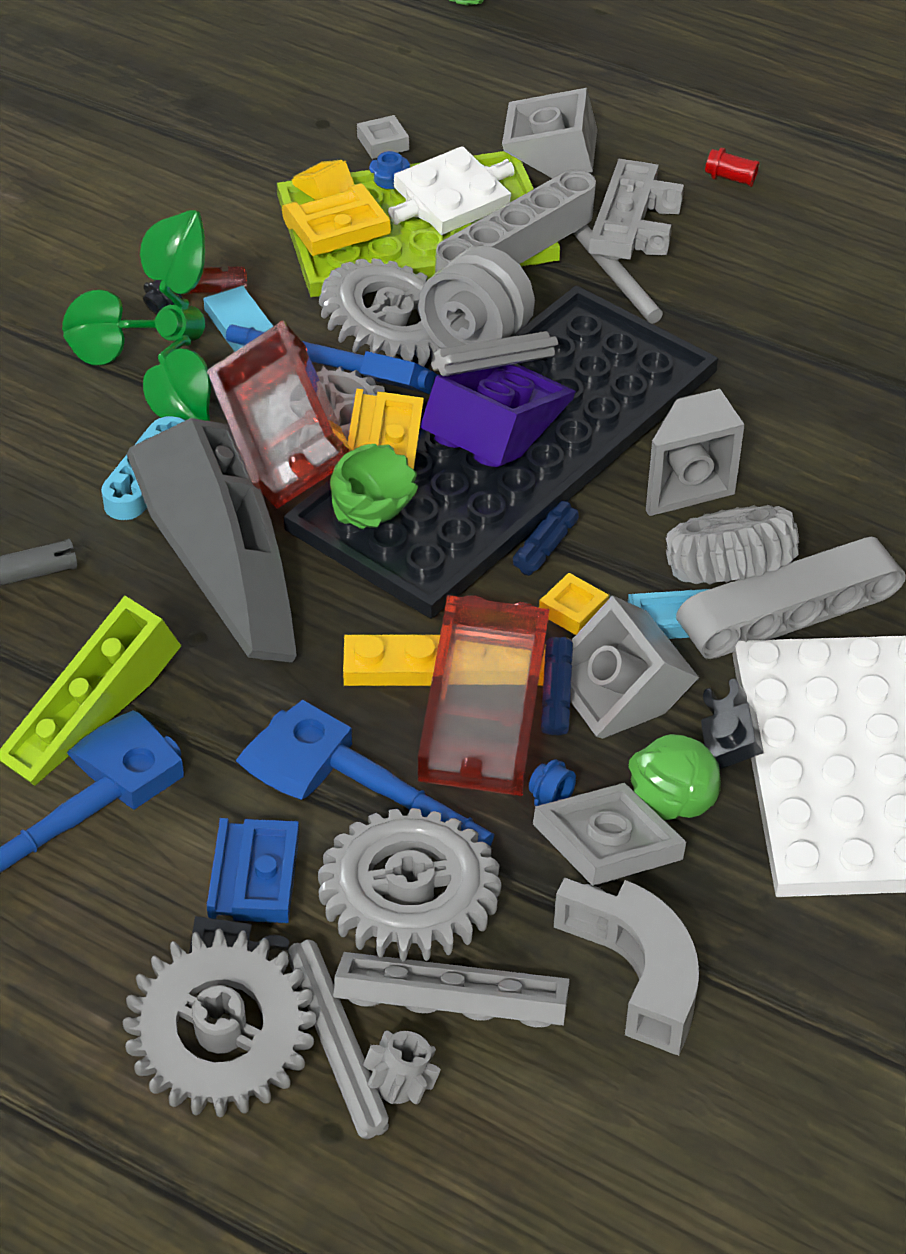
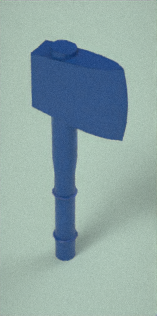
(373, 365)
(305, 747)
(126, 762)

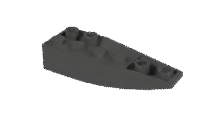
(219, 530)

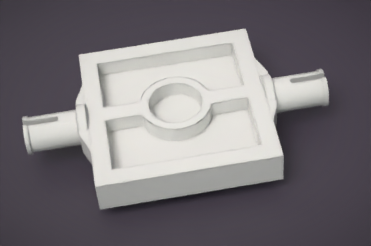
(451, 190)

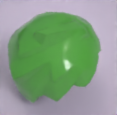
(371, 485)
(676, 776)

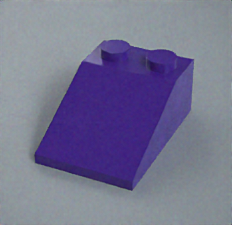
(494, 411)

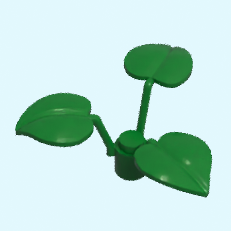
(93, 324)

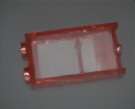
(279, 414)
(483, 695)

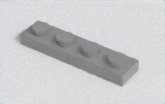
(452, 988)

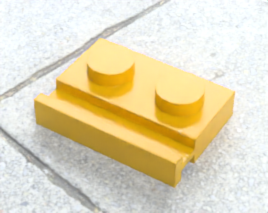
(385, 421)

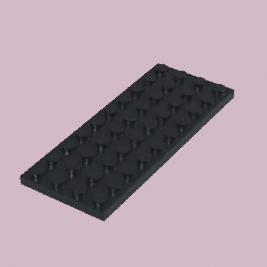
(477, 513)

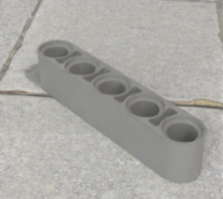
(529, 221)
(790, 597)

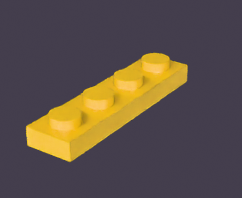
(392, 660)

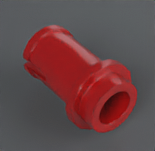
(731, 167)

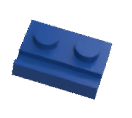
(254, 870)

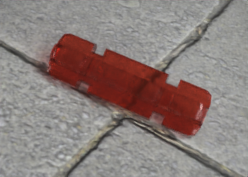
(214, 279)

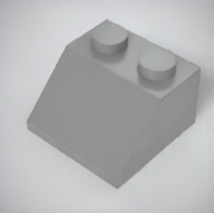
(552, 132)
(695, 453)
(625, 669)

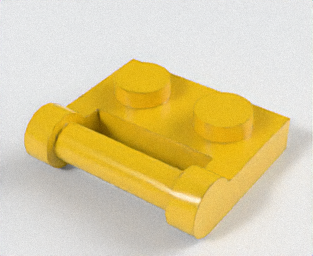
(337, 220)

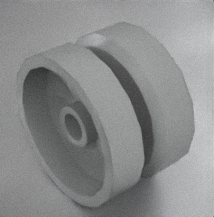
(476, 299)

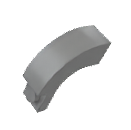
(652, 942)

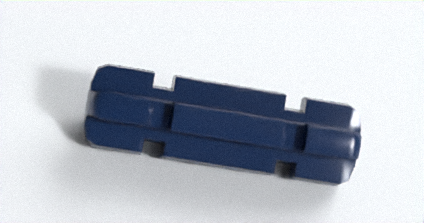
(545, 538)
(557, 686)

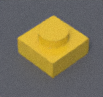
(573, 603)

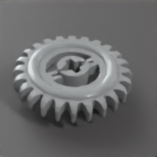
(385, 321)
(408, 882)
(209, 973)

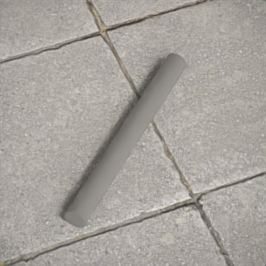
(623, 280)

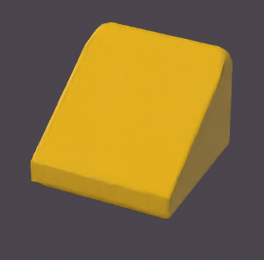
(324, 179)

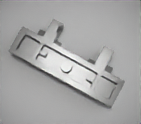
(621, 217)

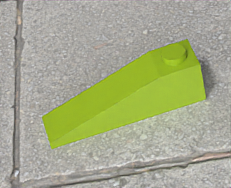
(92, 689)

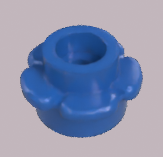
(386, 166)
(551, 782)

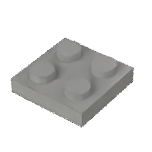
(609, 833)

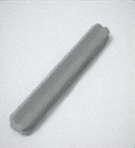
(494, 353)
(339, 1042)

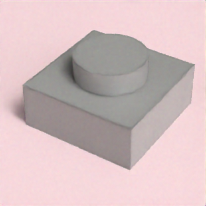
(382, 136)

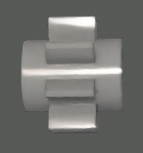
(401, 1067)

